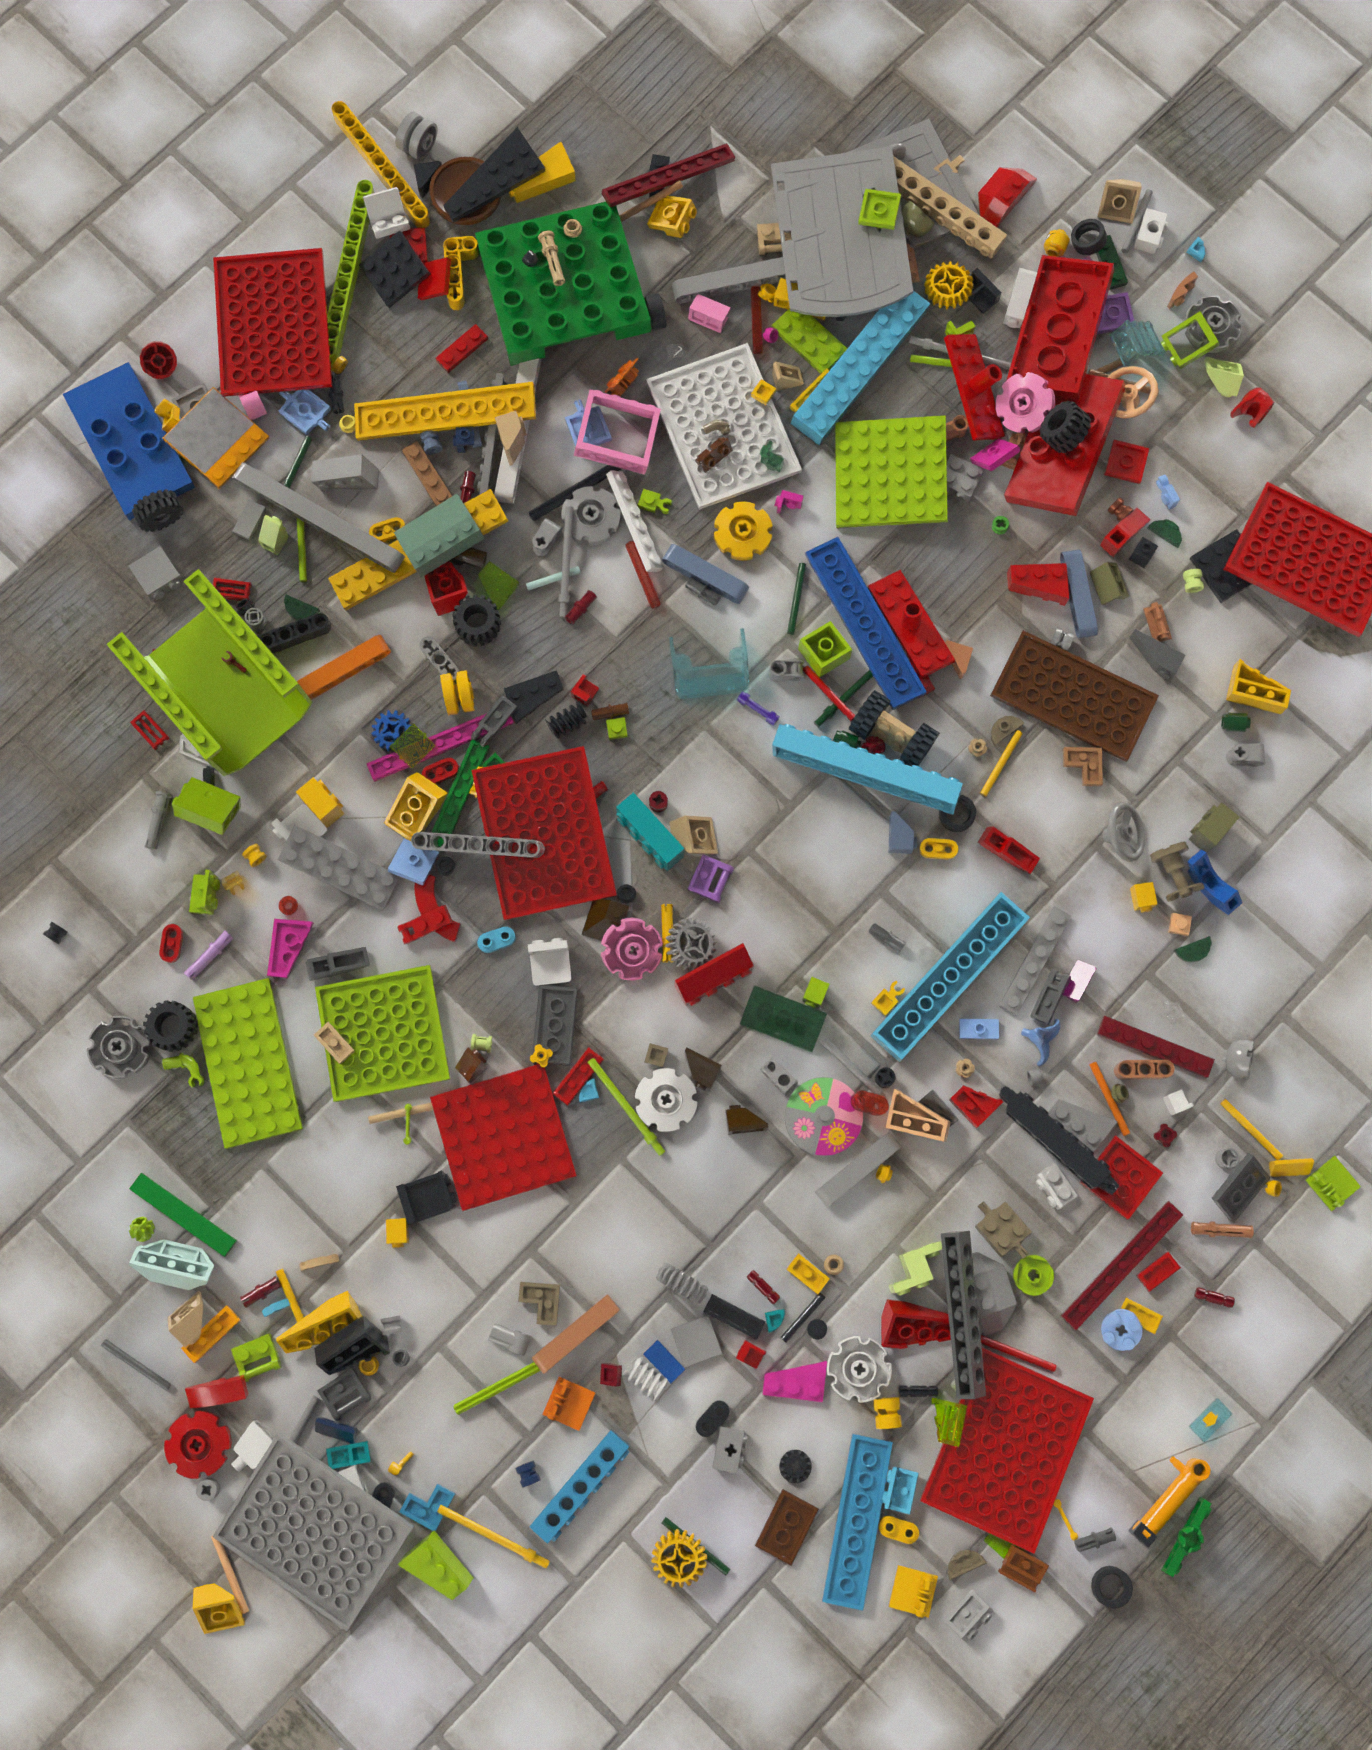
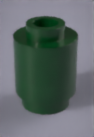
(1235, 722)
(848, 738)

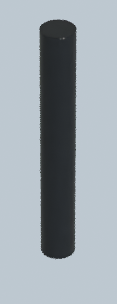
(802, 1317)

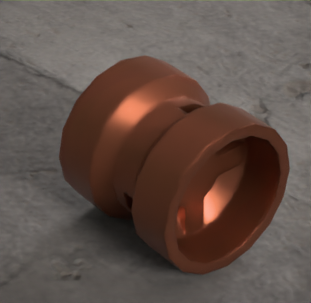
(1119, 509)

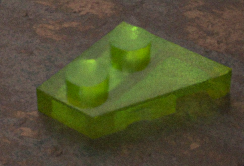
(497, 584)
(949, 1421)

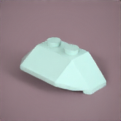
(172, 1264)

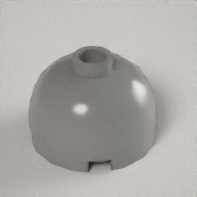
(1239, 1058)

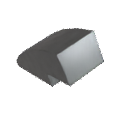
(337, 963)

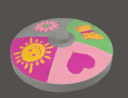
(822, 1117)

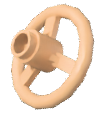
(1131, 396)

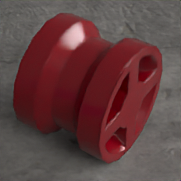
(658, 806)

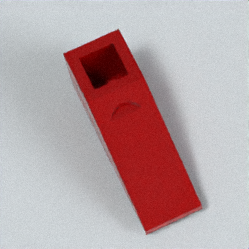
(1124, 532)

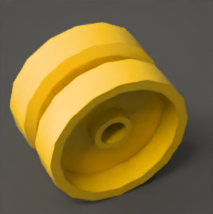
(458, 692)

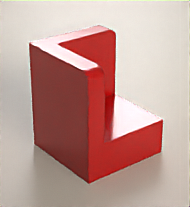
(584, 691)
(750, 1354)

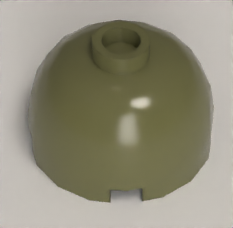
(915, 220)

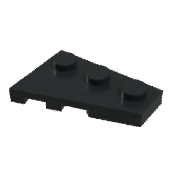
(533, 693)

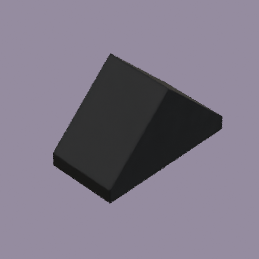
(424, 174)

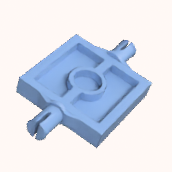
(304, 410)
(596, 429)

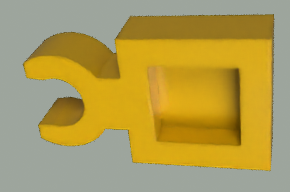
(886, 1000)

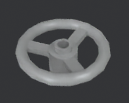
(1123, 832)

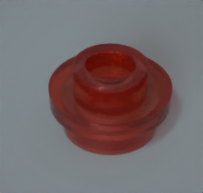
(282, 905)

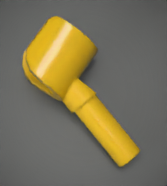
(395, 1468)

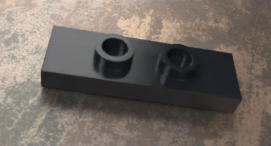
(734, 1316)

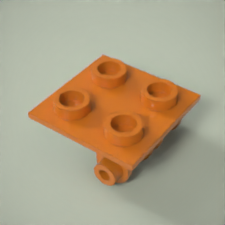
(625, 377)
(568, 1403)

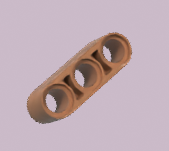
(1153, 1069)

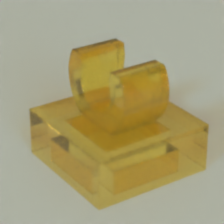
(232, 880)

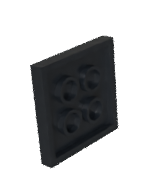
(394, 269)
(1212, 563)

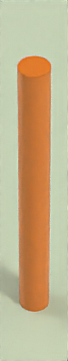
(1111, 1102)

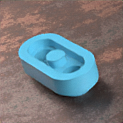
(496, 939)

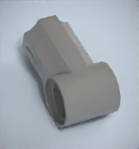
(513, 1340)

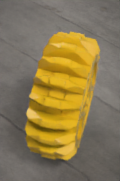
(955, 277)
(663, 1560)

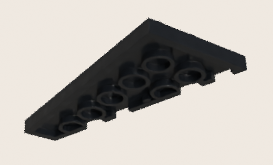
(501, 172)

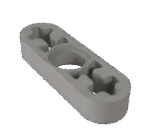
(426, 651)

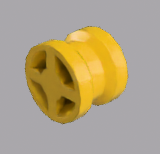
(254, 855)

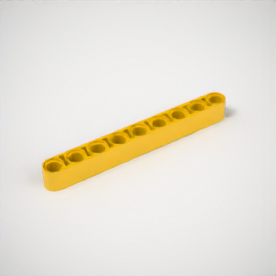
(378, 157)

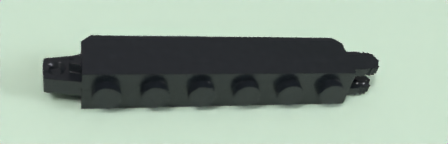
(1057, 1141)

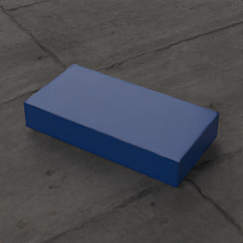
(664, 1361)

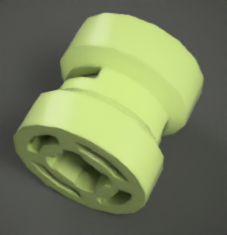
(1193, 580)

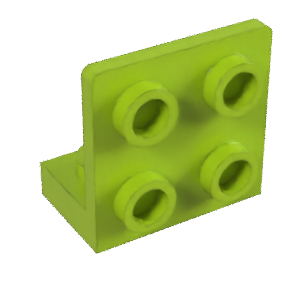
(203, 893)

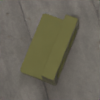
(1109, 583)

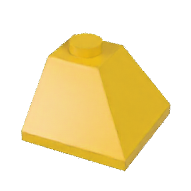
(216, 1608)

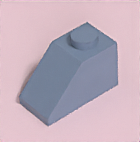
(900, 835)

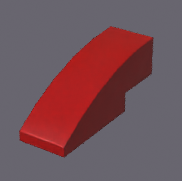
(1008, 849)
(217, 1392)

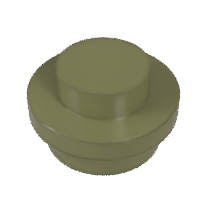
(1120, 1093)

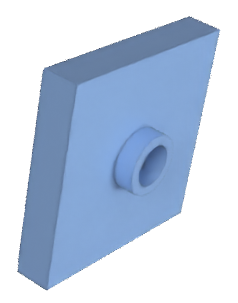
(412, 862)

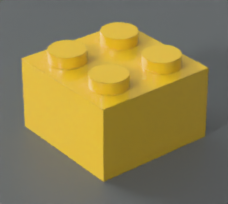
(317, 799)

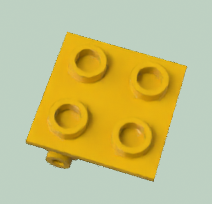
(913, 1591)

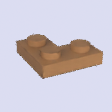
(1089, 760)

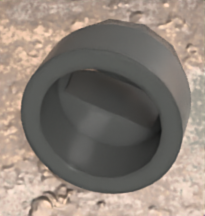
(398, 1356)

